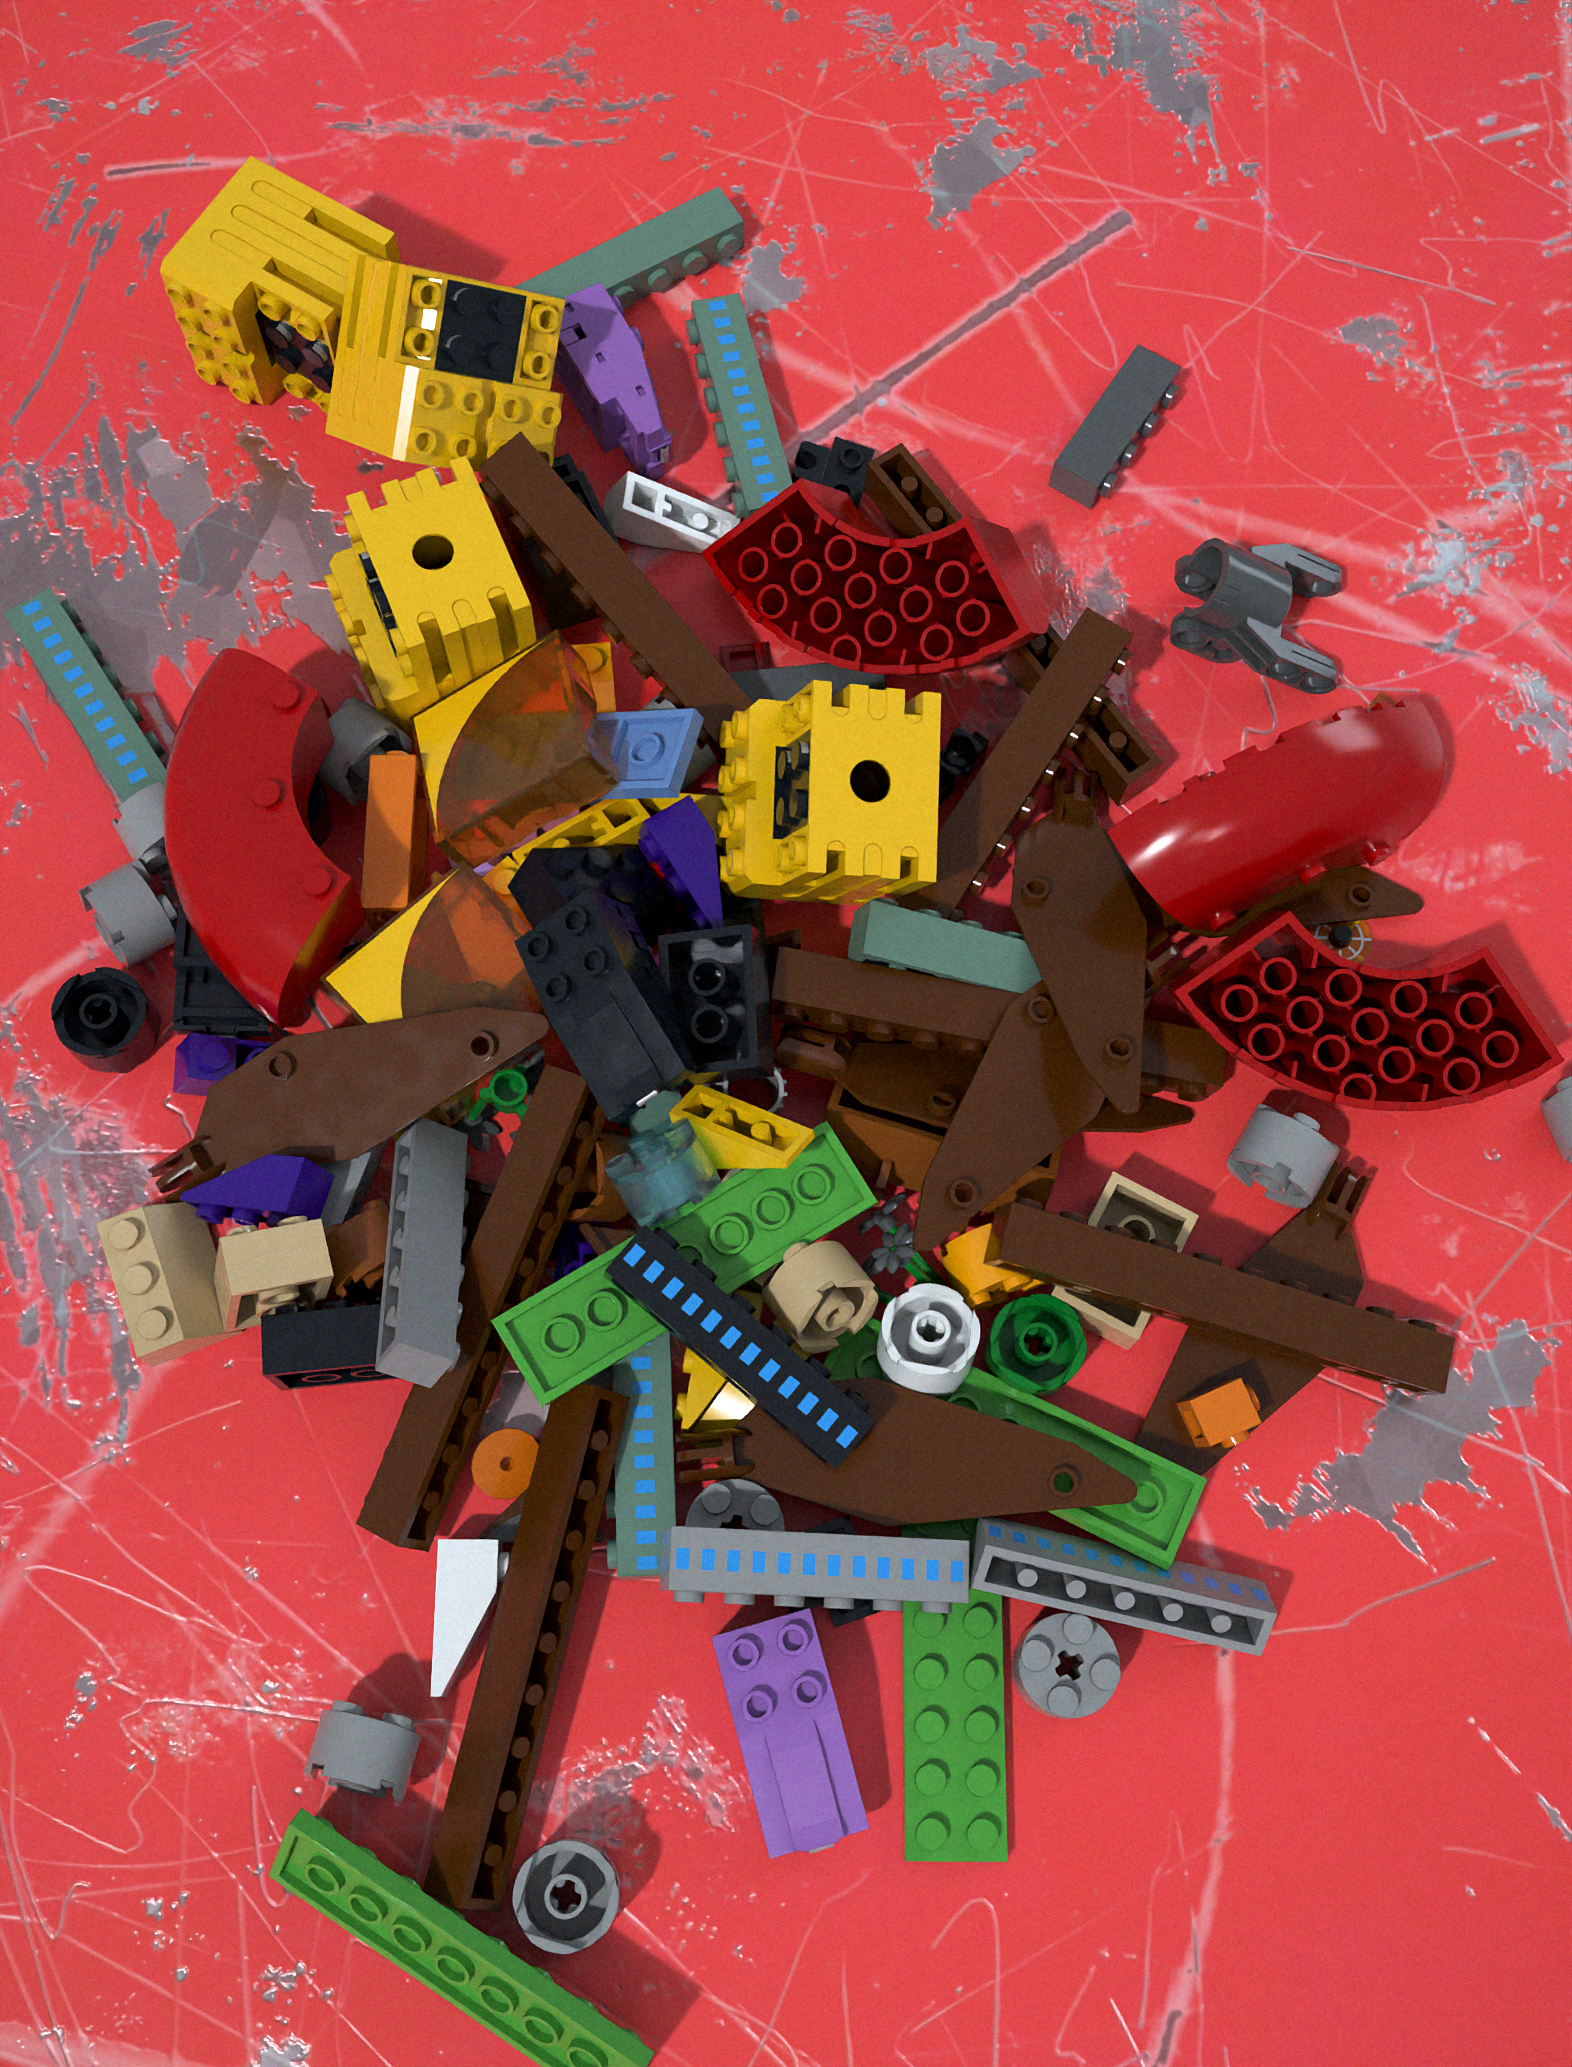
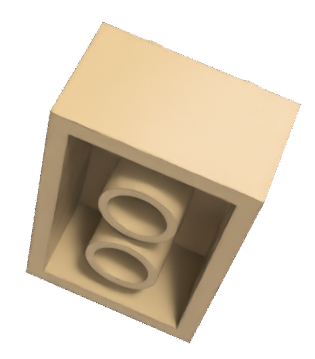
(1148, 1217)
(271, 1270)

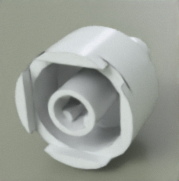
(935, 1315)

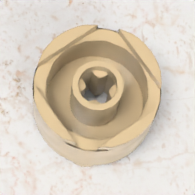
(820, 1294)

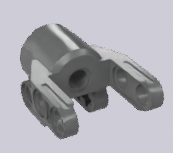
(1246, 607)

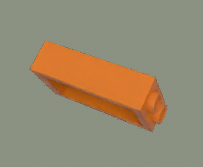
(394, 837)

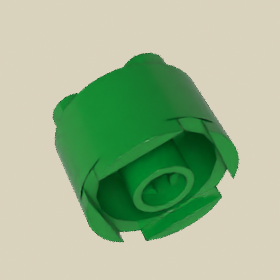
(1060, 1340)

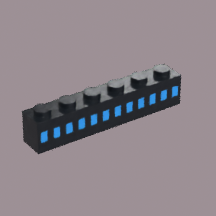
(739, 1346)

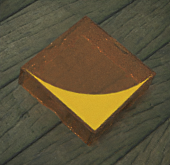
(512, 751)
(436, 957)

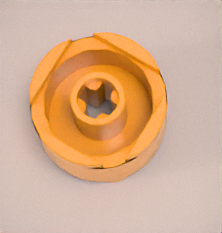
(975, 1281)

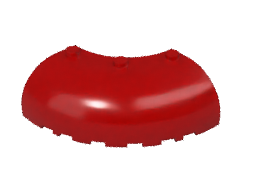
(873, 601)
(1287, 813)
(241, 837)
(1361, 1032)

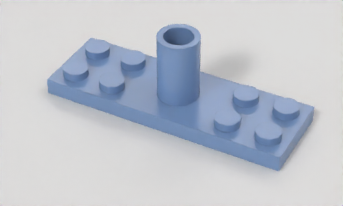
(650, 751)

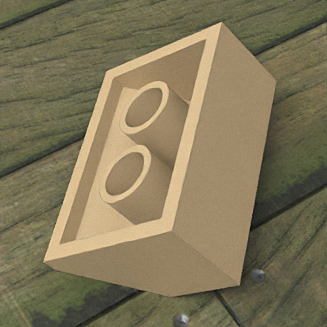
(164, 1279)

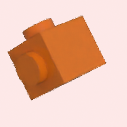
(1221, 1414)

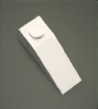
(662, 516)
(465, 1596)

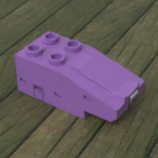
(609, 381)
(790, 1734)

